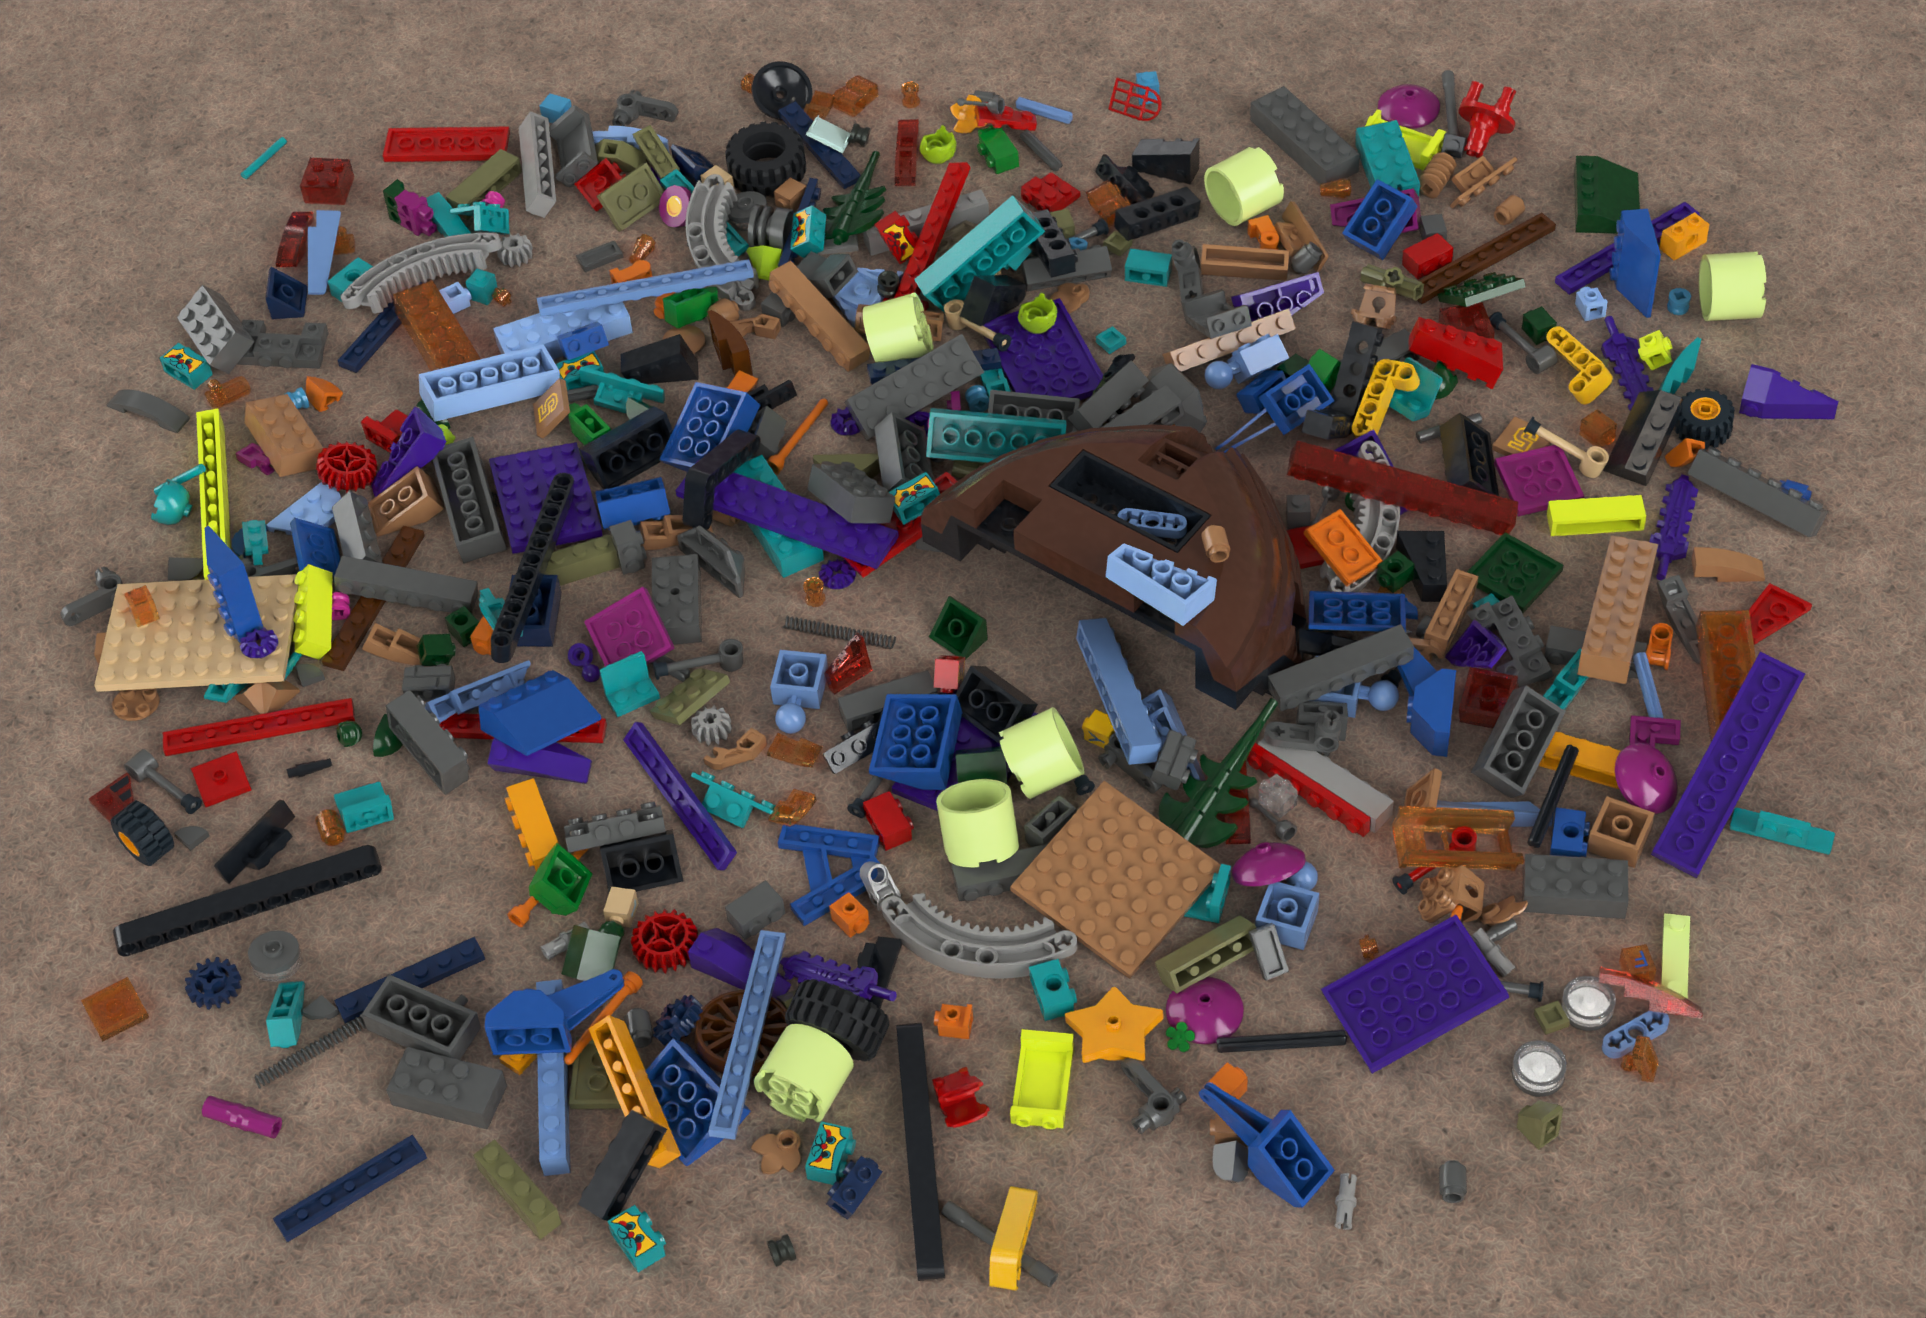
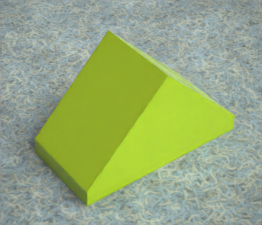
(764, 260)

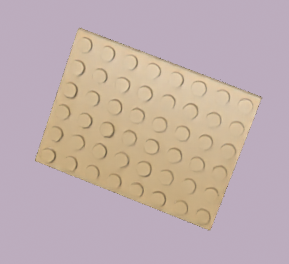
(190, 640)

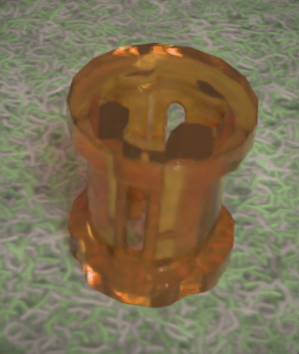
(906, 101)
(813, 588)

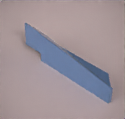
(320, 250)
(478, 692)
(1166, 718)
(1524, 811)

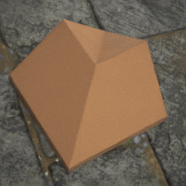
(266, 696)

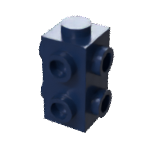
(859, 1179)

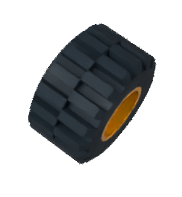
(1705, 417)
(142, 833)

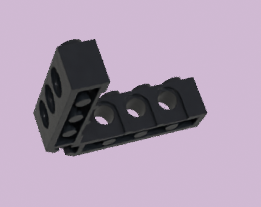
(1338, 418)

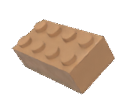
(283, 434)

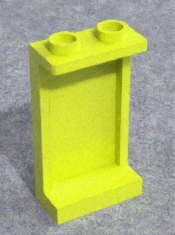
(1420, 145)
(1042, 1079)

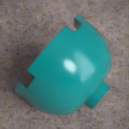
(172, 504)

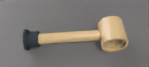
(956, 322)
(1591, 461)

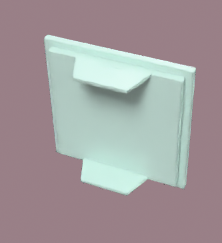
(829, 134)

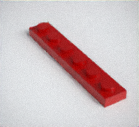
(1314, 793)

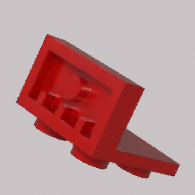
(384, 432)

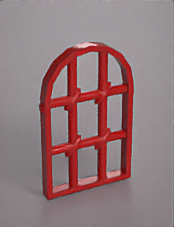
(1130, 94)

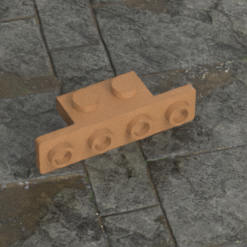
(1476, 176)
(1297, 232)

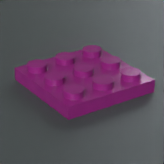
(1537, 478)
(629, 628)

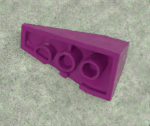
(1343, 212)

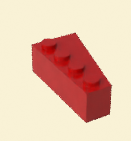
(1458, 349)

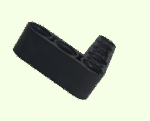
(710, 472)

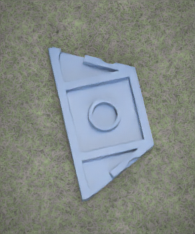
(860, 290)
(312, 507)

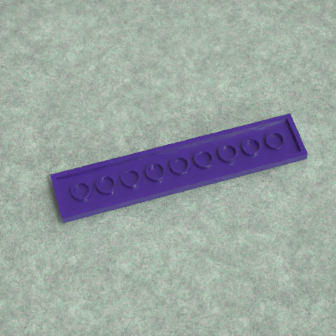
(801, 519)
(1728, 765)

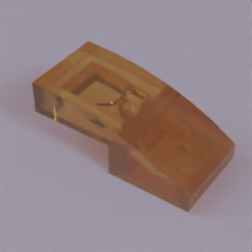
(819, 105)
(800, 752)
(793, 809)

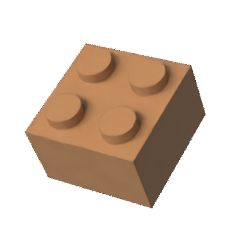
(1620, 831)

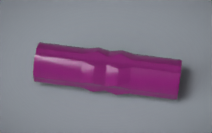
(241, 1116)

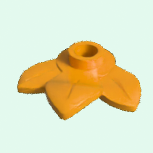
(965, 116)

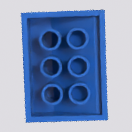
(1636, 259)
(706, 421)
(231, 588)
(1356, 611)
(537, 713)
(917, 739)
(687, 1098)

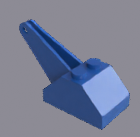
(1289, 403)
(1429, 702)
(542, 1023)
(1278, 1148)

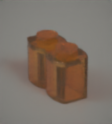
(855, 95)
(1106, 200)

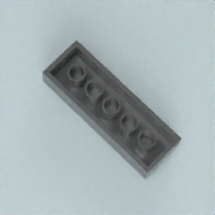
(1304, 136)
(915, 385)
(468, 500)

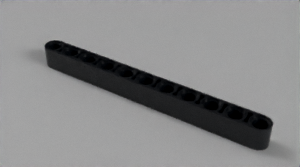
(532, 568)
(246, 900)
(920, 1153)

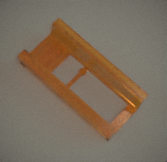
(1411, 845)

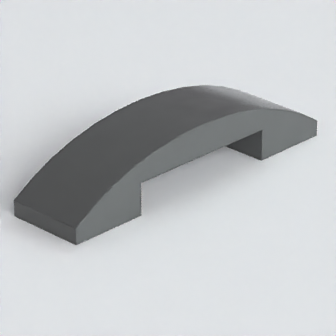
(151, 407)
(1680, 613)

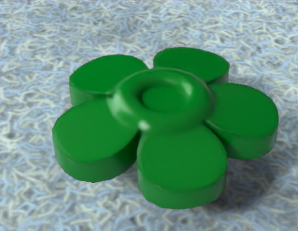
(1180, 1037)

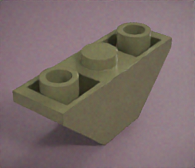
(621, 153)
(865, 462)

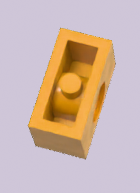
(1684, 236)

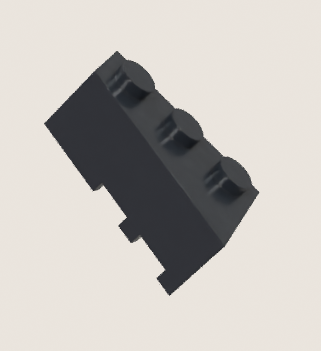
(660, 362)

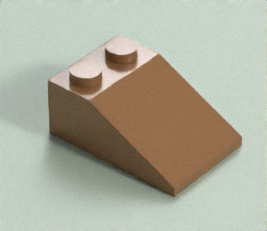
(405, 503)

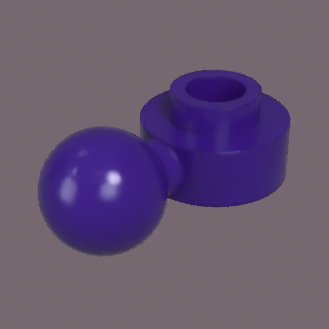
(590, 671)

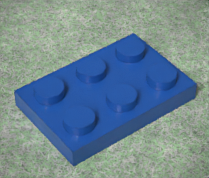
(315, 545)

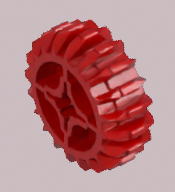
(346, 466)
(662, 949)

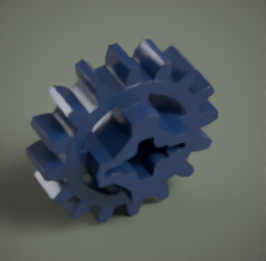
(213, 982)
(677, 1019)

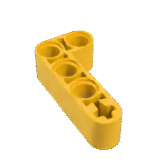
(1592, 375)
(1380, 402)
(1012, 1238)

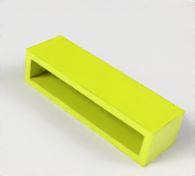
(1596, 515)
(313, 612)

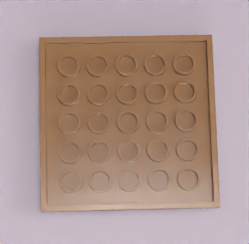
(1116, 879)

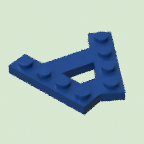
(816, 845)

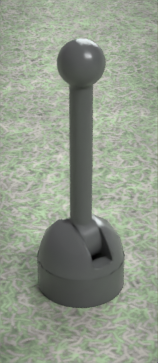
(995, 104)
(1329, 494)
(1284, 829)

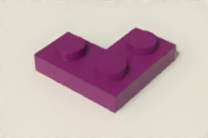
(1654, 730)

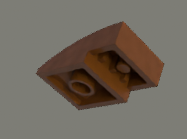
(729, 345)

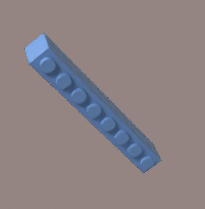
(1118, 691)
(553, 1103)

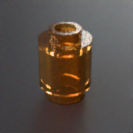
(330, 827)

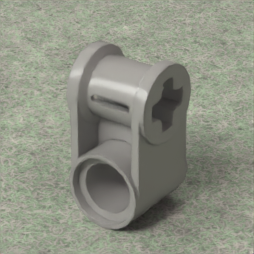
(881, 886)

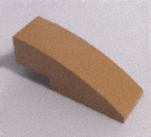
(662, 533)
(1726, 565)
(392, 645)

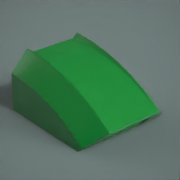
(560, 881)

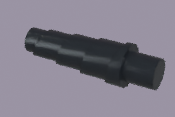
(308, 768)

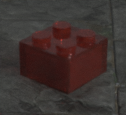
(327, 181)
(1469, 319)
(1485, 696)

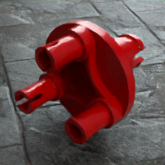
(1485, 119)

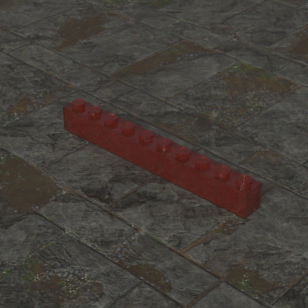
(1402, 488)

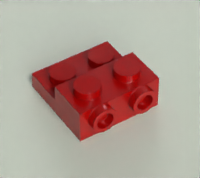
(597, 181)
(1049, 193)

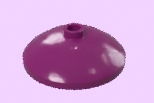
(1409, 105)
(1646, 778)
(1268, 864)
(1209, 1019)

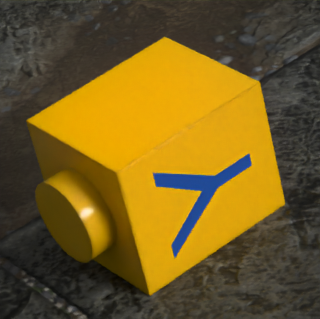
(1097, 728)

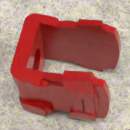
(958, 1099)

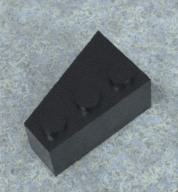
(1168, 159)
(992, 297)
(1428, 554)

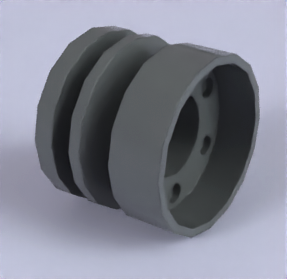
(769, 226)

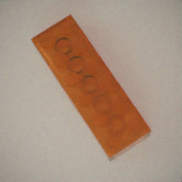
(433, 327)
(1725, 659)

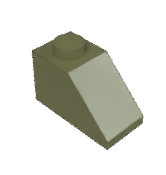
(1540, 1122)

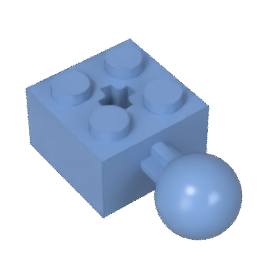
(1247, 362)
(797, 684)
(1382, 696)
(1291, 907)

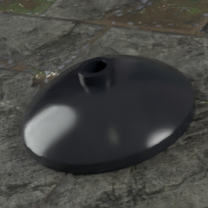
(781, 79)

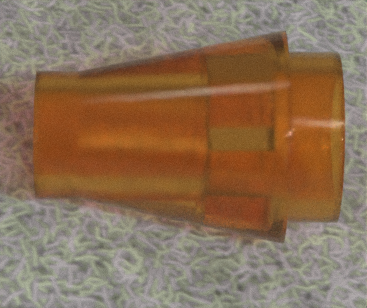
(1338, 188)
(642, 249)

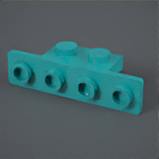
(615, 390)
(729, 804)
(1782, 830)

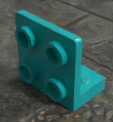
(486, 218)
(1417, 403)
(628, 684)
(364, 807)
(1212, 901)

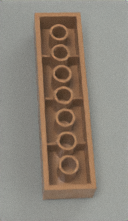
(1617, 610)

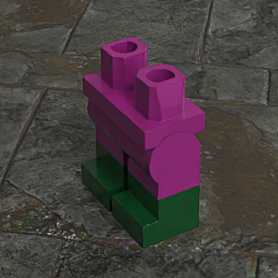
(409, 209)

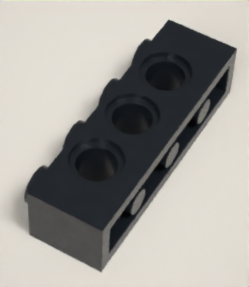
(1157, 213)
(1053, 247)

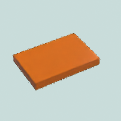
(1343, 547)

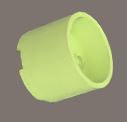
(1243, 186)
(1732, 286)
(897, 329)
(1041, 753)
(977, 822)
(804, 1072)

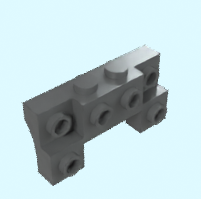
(285, 349)
(1517, 636)
(613, 829)

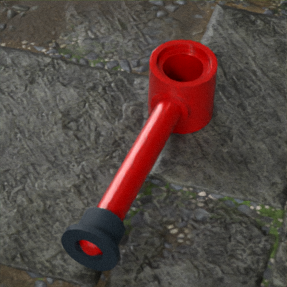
(1460, 835)

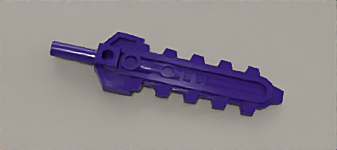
(1624, 352)
(1670, 540)
(859, 981)

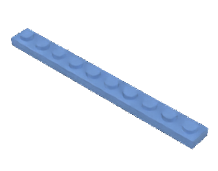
(645, 287)
(747, 1035)

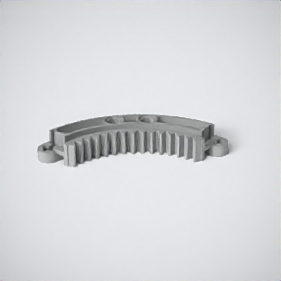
(708, 239)
(418, 264)
(1371, 523)
(937, 938)

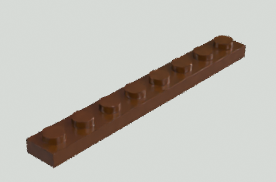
(1486, 255)
(367, 609)

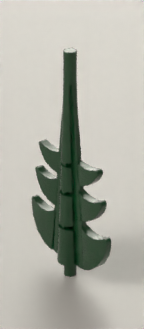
(855, 210)
(1197, 818)

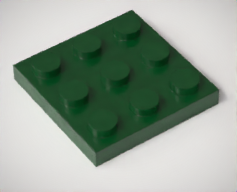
(1480, 290)
(1515, 571)

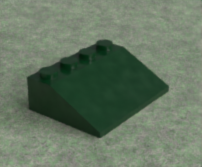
(1602, 193)

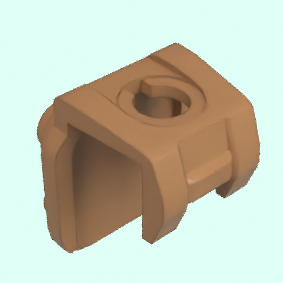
(1367, 311)
(1448, 890)

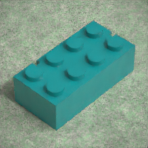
(1386, 156)

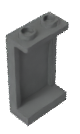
(574, 145)
(1214, 316)

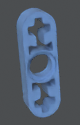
(1169, 519)
(1639, 1023)

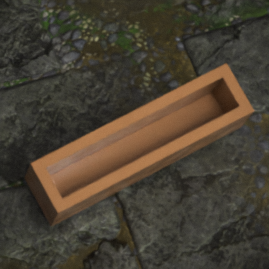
(1244, 262)

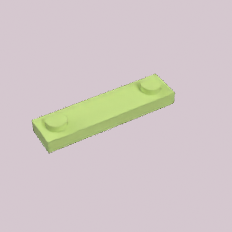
(1675, 953)

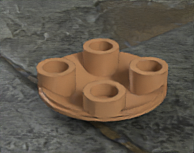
(692, 336)
(135, 704)

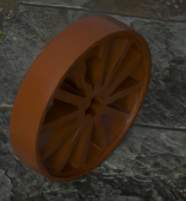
(721, 1031)

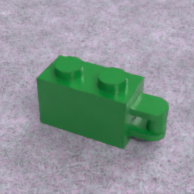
(997, 149)
(689, 306)
(1326, 368)
(586, 423)

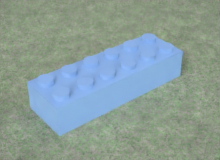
(544, 329)
(488, 382)

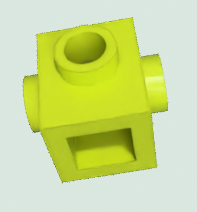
(1655, 350)

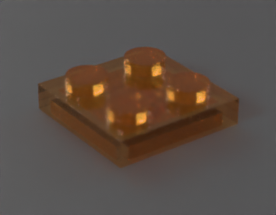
(115, 1009)

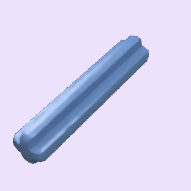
(1044, 110)
(1647, 685)

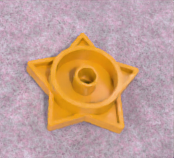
(1114, 1028)

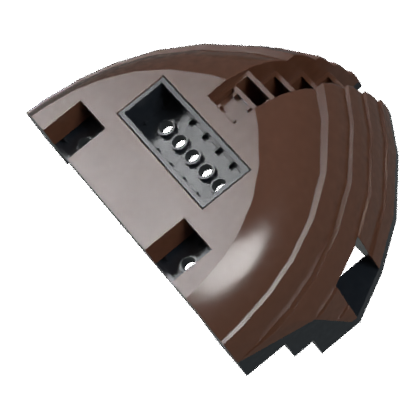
(1041, 512)

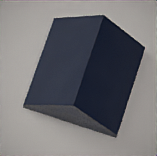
(691, 163)
(285, 295)

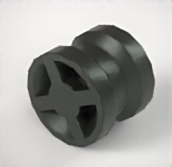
(859, 135)
(884, 280)
(781, 1250)

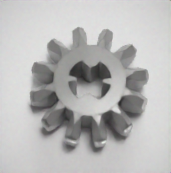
(515, 250)
(711, 725)

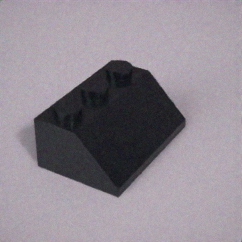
(992, 702)
(642, 862)

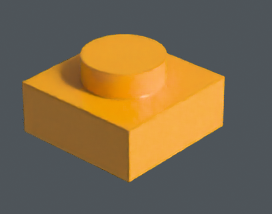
(517, 1062)

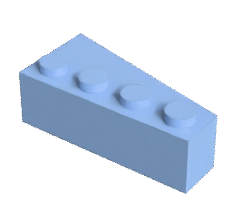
(1160, 583)

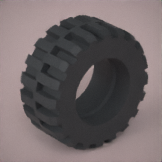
(760, 142)
(840, 1014)

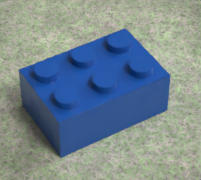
(1379, 219)
(633, 502)

